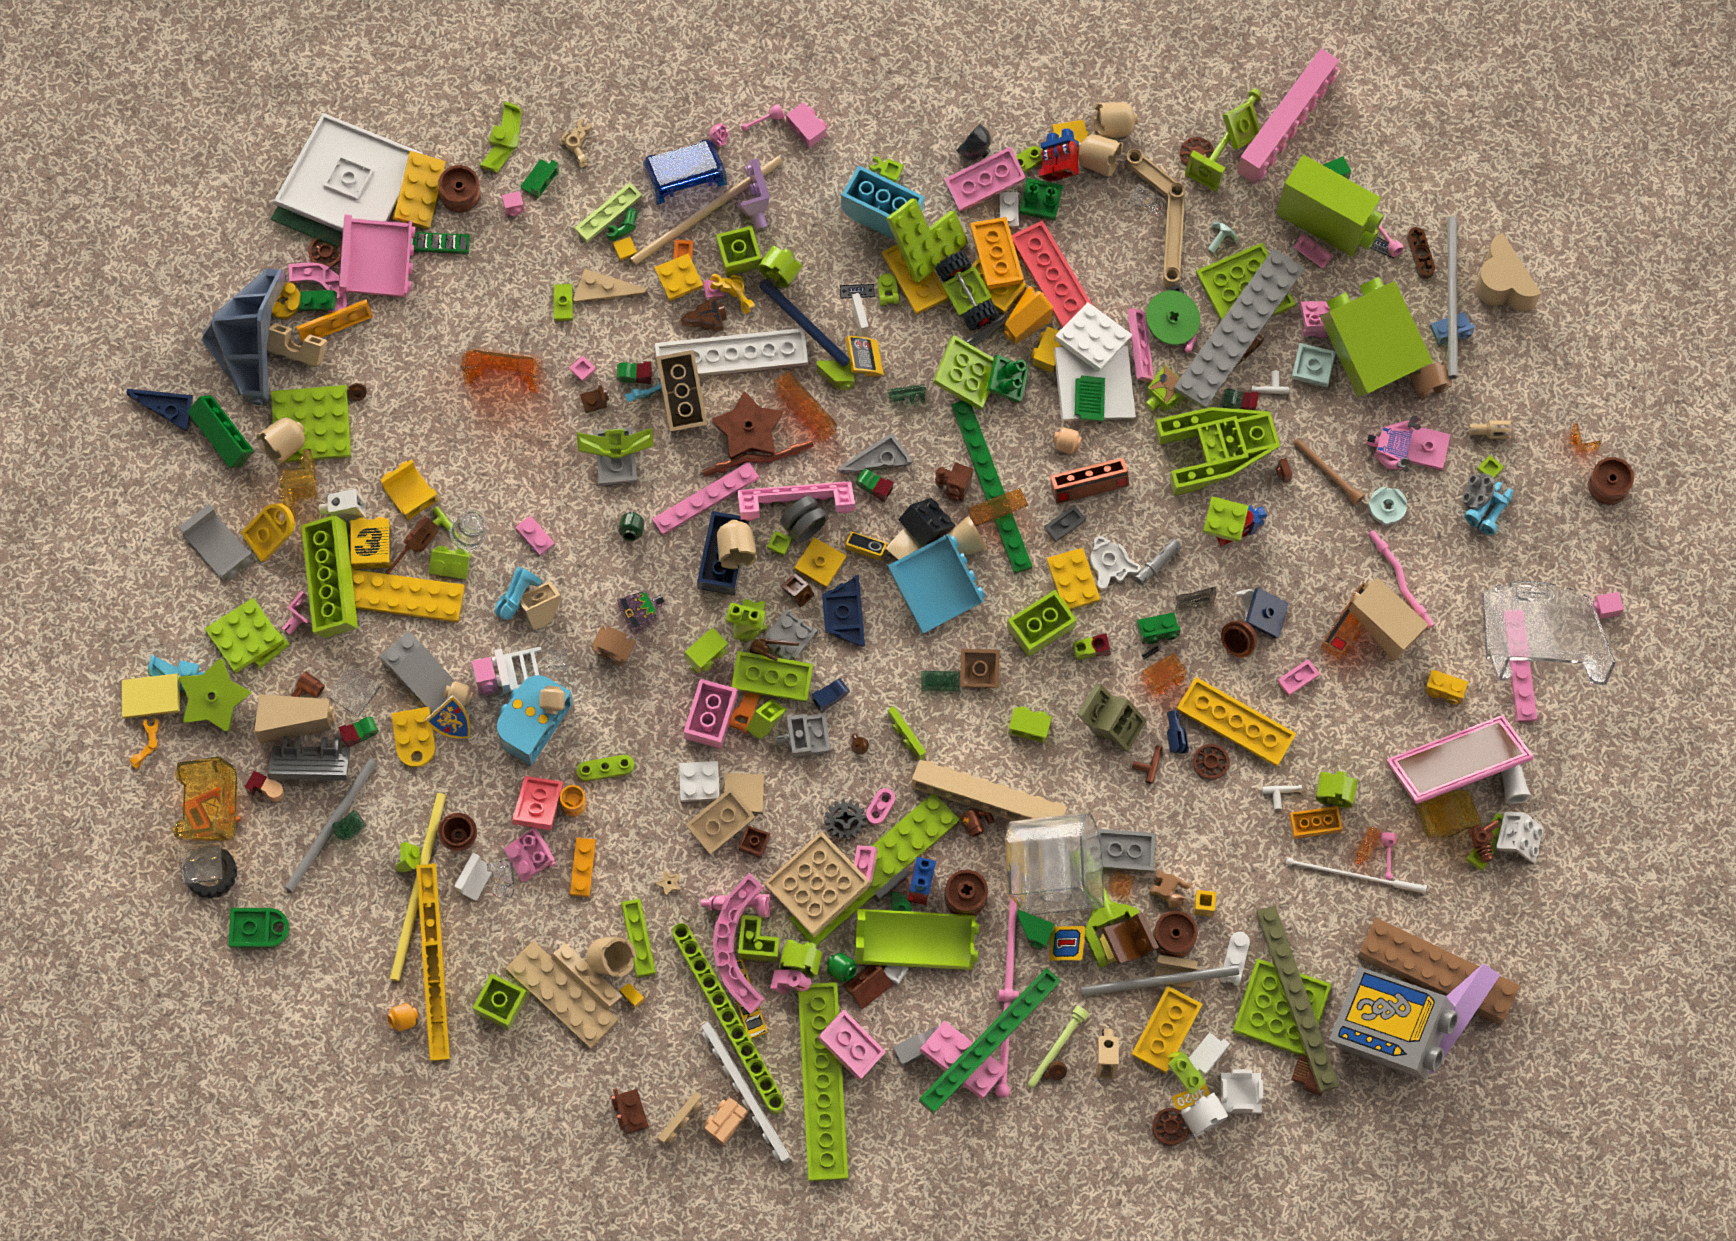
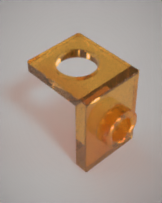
(1575, 439)

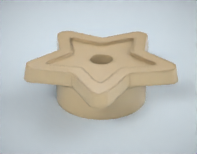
(669, 887)

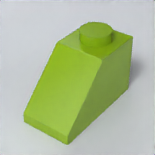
(835, 374)
(765, 719)

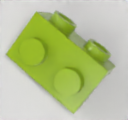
(449, 562)
(1185, 1072)

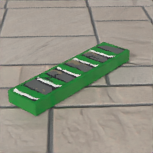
(441, 243)

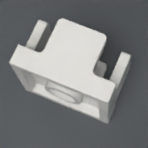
(1241, 1092)

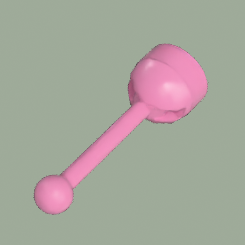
(775, 113)
(1394, 247)
(1389, 840)

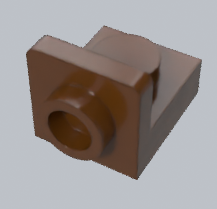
(594, 399)
(798, 589)

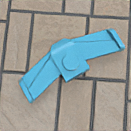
(159, 667)

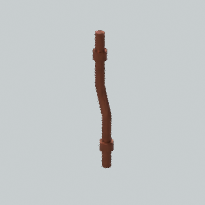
(722, 466)

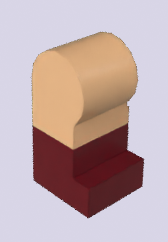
(266, 786)

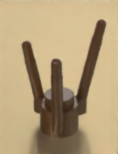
(760, 646)

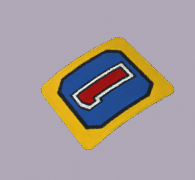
(1067, 943)

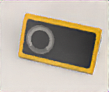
(865, 546)

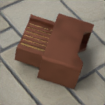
(1303, 1075)

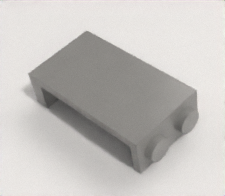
(216, 543)

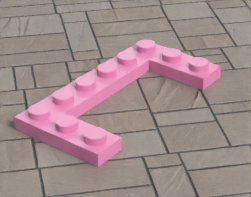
(750, 498)

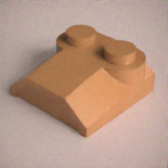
(980, 668)

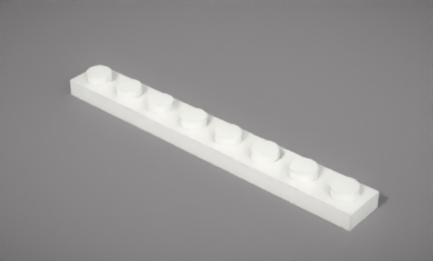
(749, 1099)

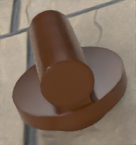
(357, 391)

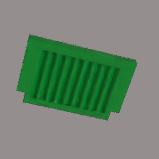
(1090, 398)

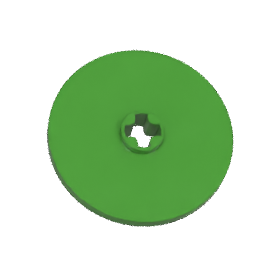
(1172, 331)

